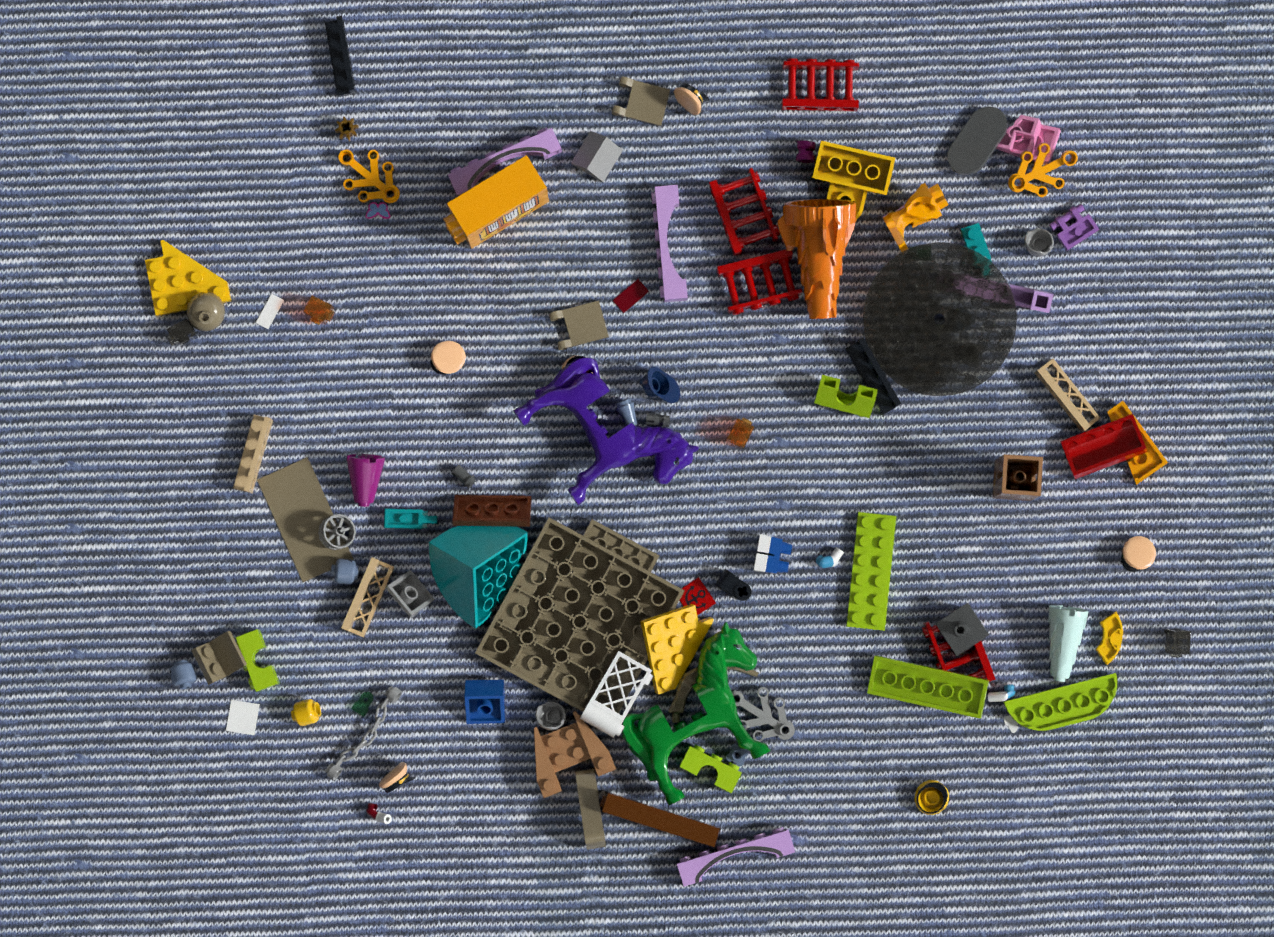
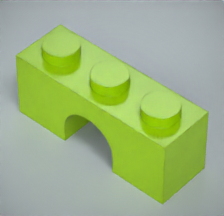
(857, 403)
(260, 677)
(726, 774)

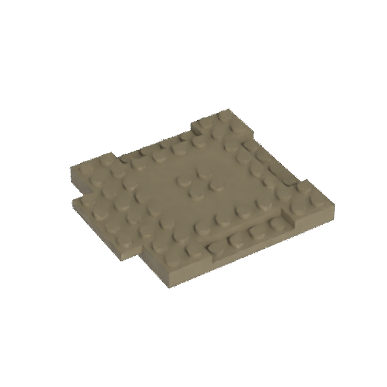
(574, 612)

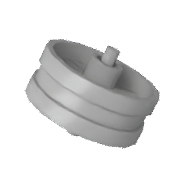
(337, 532)

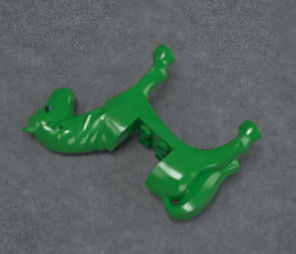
(655, 740)

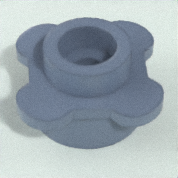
(732, 755)

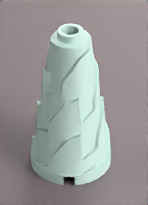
(1064, 637)

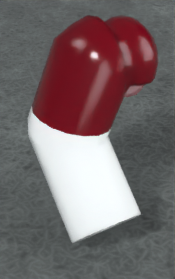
(378, 816)

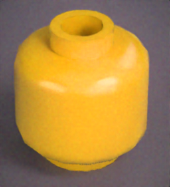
(306, 712)

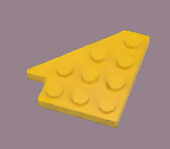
(179, 278)
(672, 643)

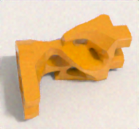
(919, 209)

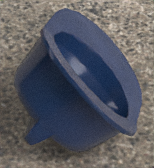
(661, 385)

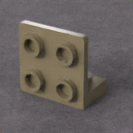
(219, 657)

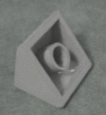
(597, 156)
(410, 593)

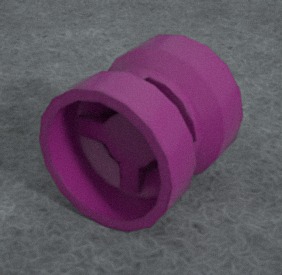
(805, 151)

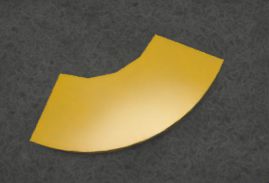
(1112, 638)

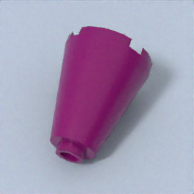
(364, 476)

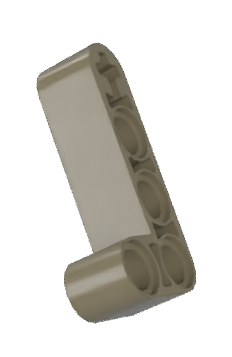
(590, 809)

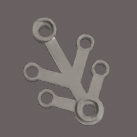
(765, 717)

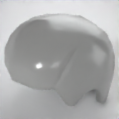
(1038, 242)
(550, 715)

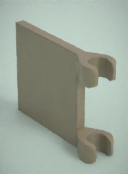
(645, 102)
(583, 324)

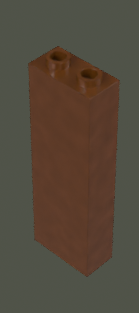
(660, 819)

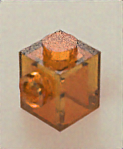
(319, 311)
(740, 432)

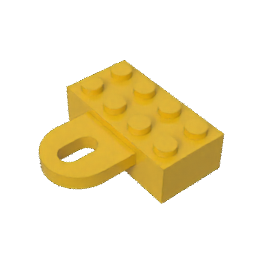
(852, 172)

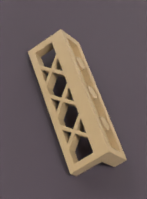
(1063, 398)
(253, 453)
(361, 593)

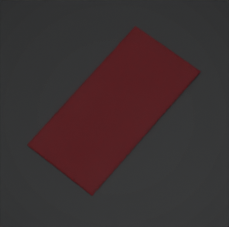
(631, 296)

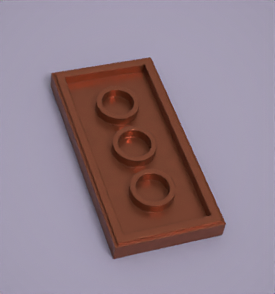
(491, 510)

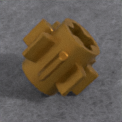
(346, 123)

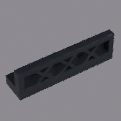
(340, 57)
(873, 375)

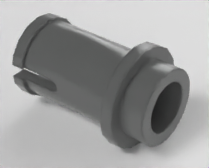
(658, 420)
(464, 476)

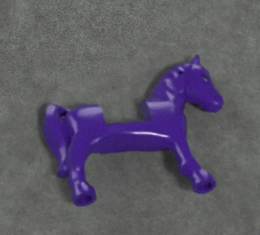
(576, 391)

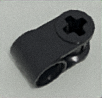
(731, 583)

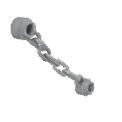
(335, 770)

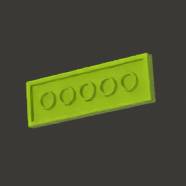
(871, 571)
(928, 686)

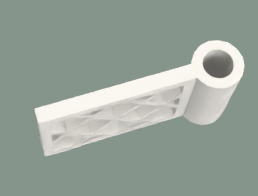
(605, 718)

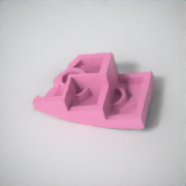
(1027, 135)

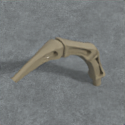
(685, 688)

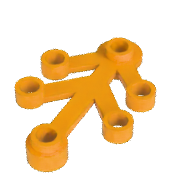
(1039, 172)
(371, 179)

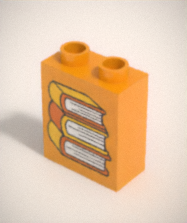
(496, 203)

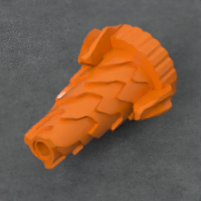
(821, 234)

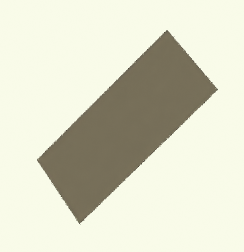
(299, 510)

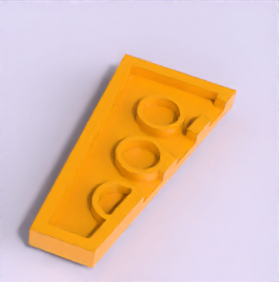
(1144, 464)

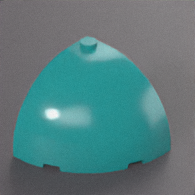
(476, 567)

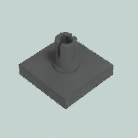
(962, 629)

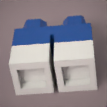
(774, 547)

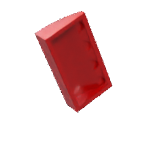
(1104, 446)

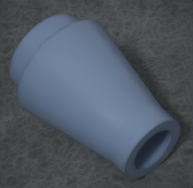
(627, 411)

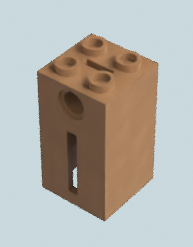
(1016, 477)

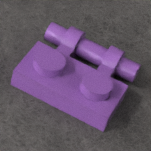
(1076, 232)

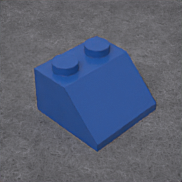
(485, 701)

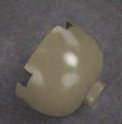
(205, 311)

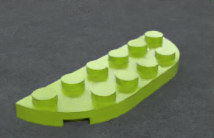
(1064, 704)

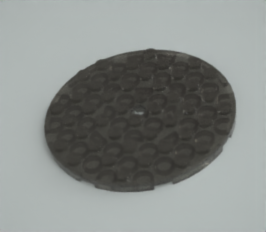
(976, 311)

